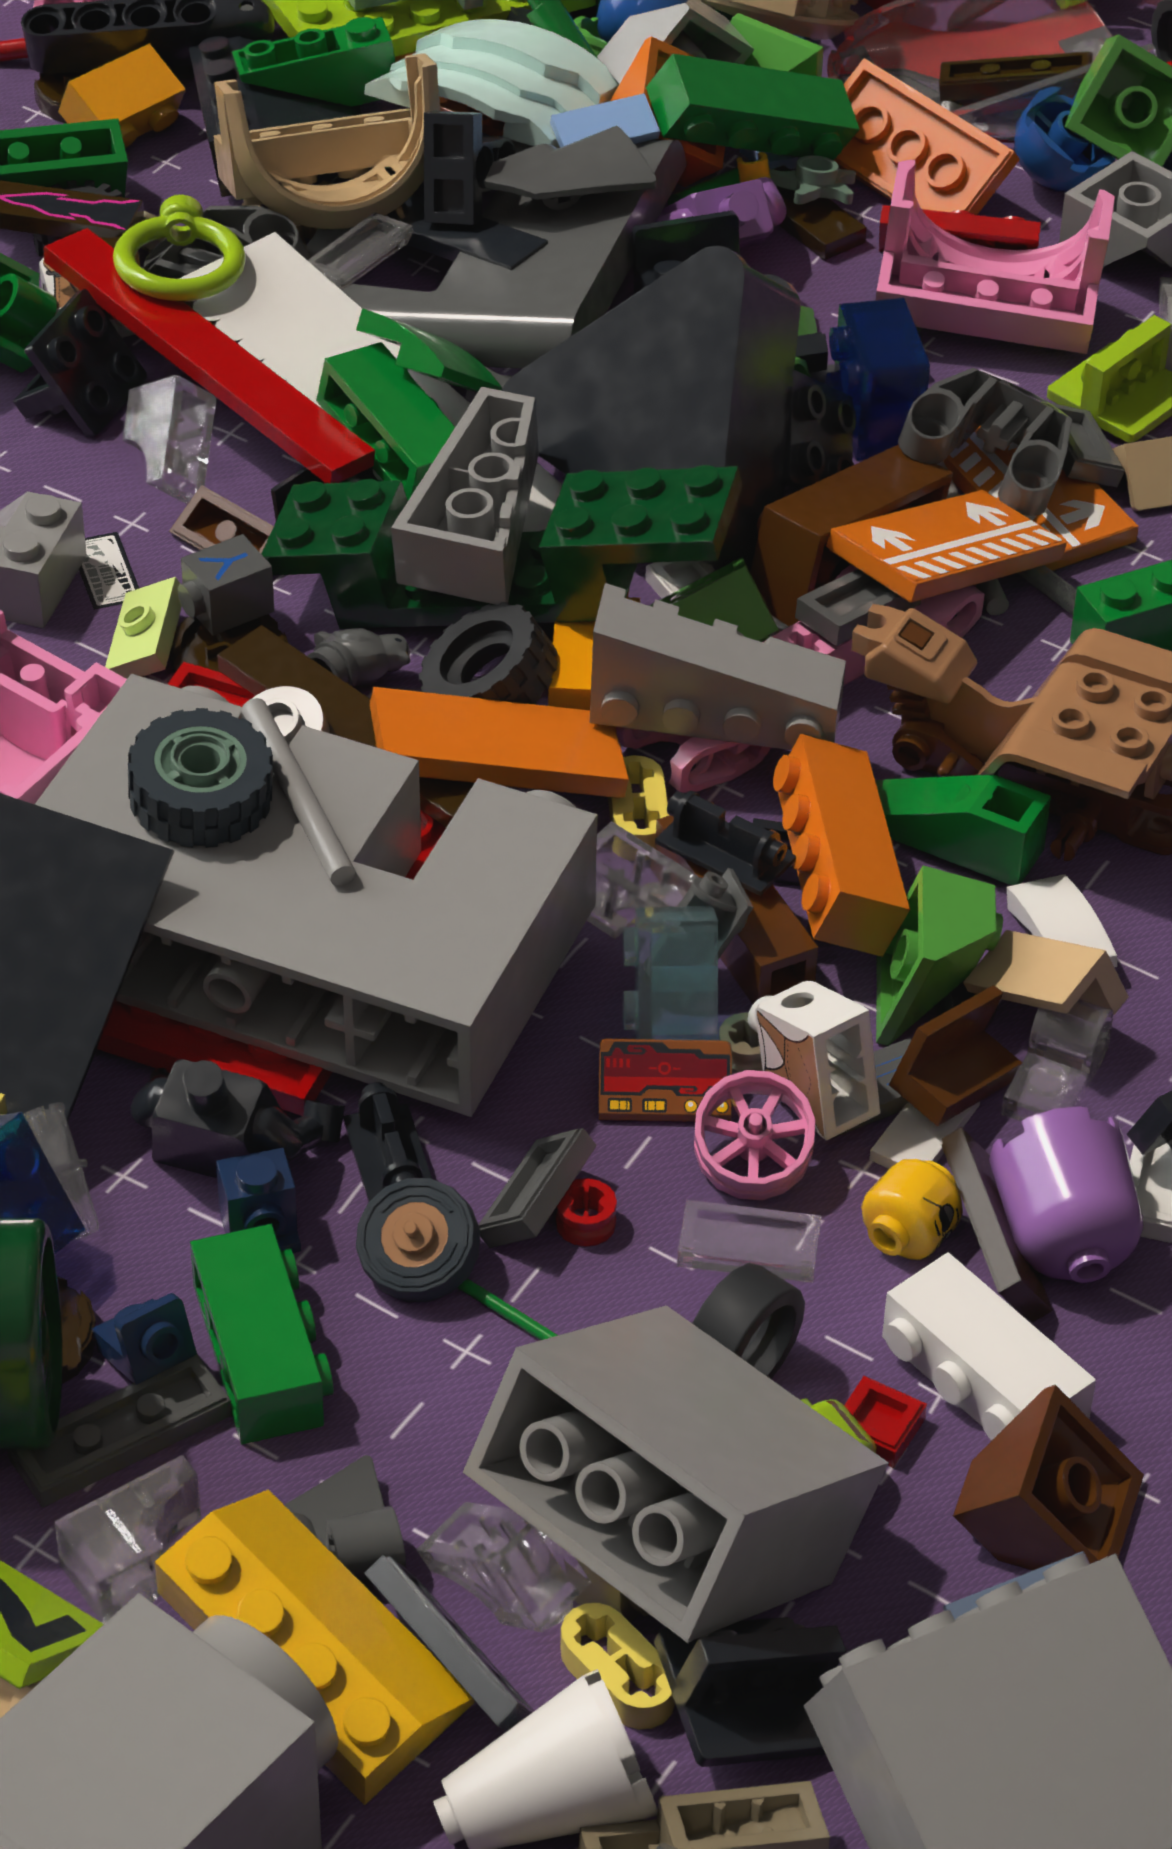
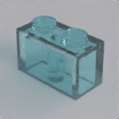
(673, 973)

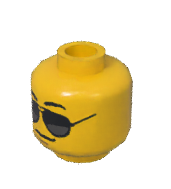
(912, 1206)

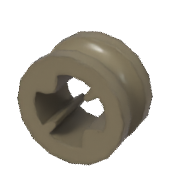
(743, 1041)

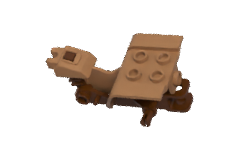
(1086, 737)

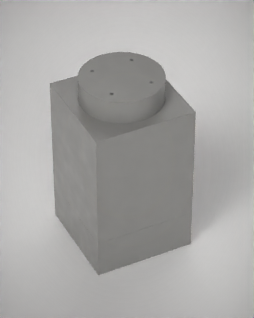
(166, 1742)

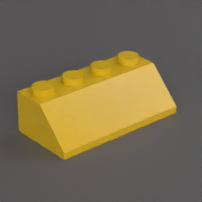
(367, 1666)

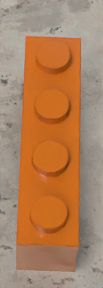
(840, 845)

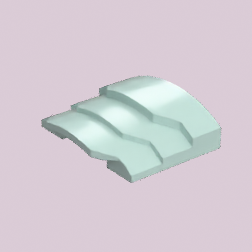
(508, 74)

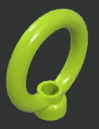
(173, 211)

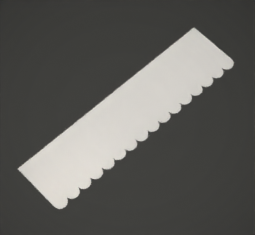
(300, 317)

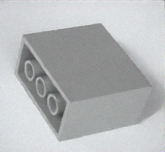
(674, 1470)
(1010, 1723)

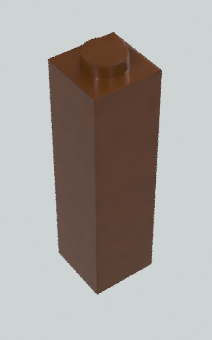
(771, 948)

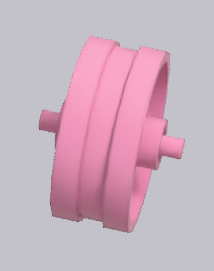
(754, 1134)

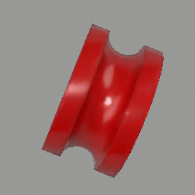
(587, 1229)

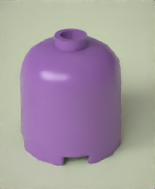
(1069, 1194)

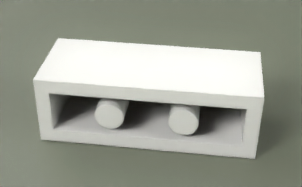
(977, 1346)

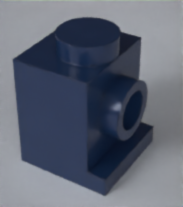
(259, 1192)

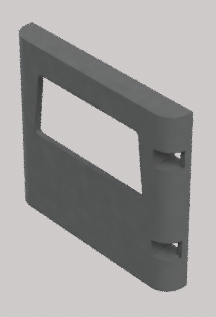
(566, 285)

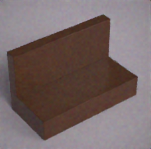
(955, 1060)

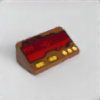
(660, 1078)

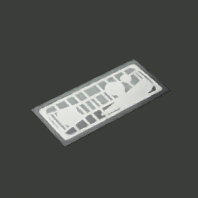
(106, 571)

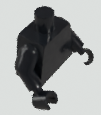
(219, 1114)

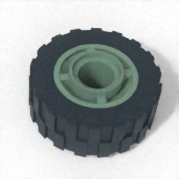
(200, 777)

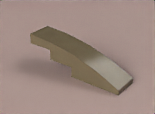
(723, 1819)

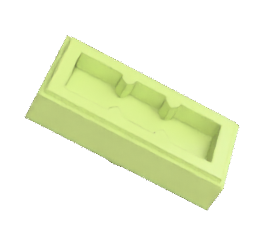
(145, 629)

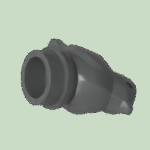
(360, 655)

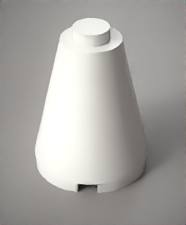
(549, 1775)

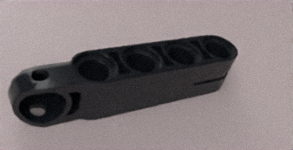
(97, 32)

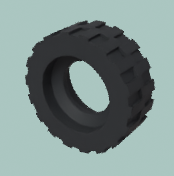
(480, 639)

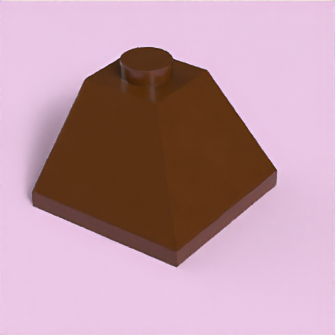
(1049, 1488)

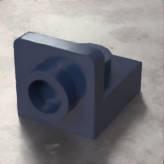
(146, 1338)

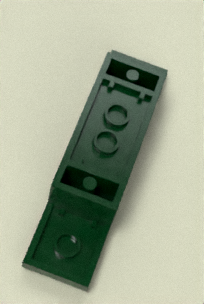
(593, 538)

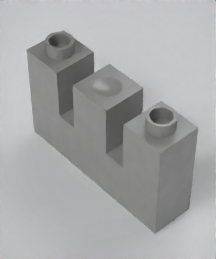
(362, 977)

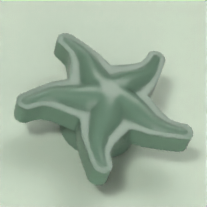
(815, 179)

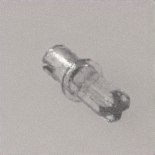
(58, 1146)

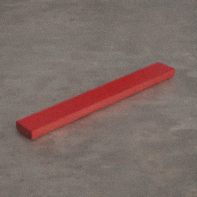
(215, 362)

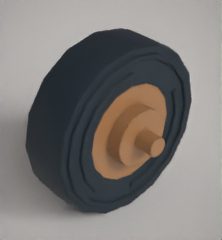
(418, 1240)

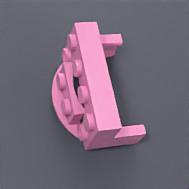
(988, 292)

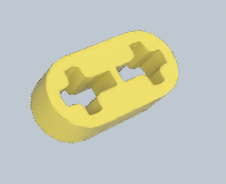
(647, 805)
(627, 1657)

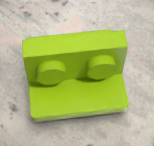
(1123, 382)

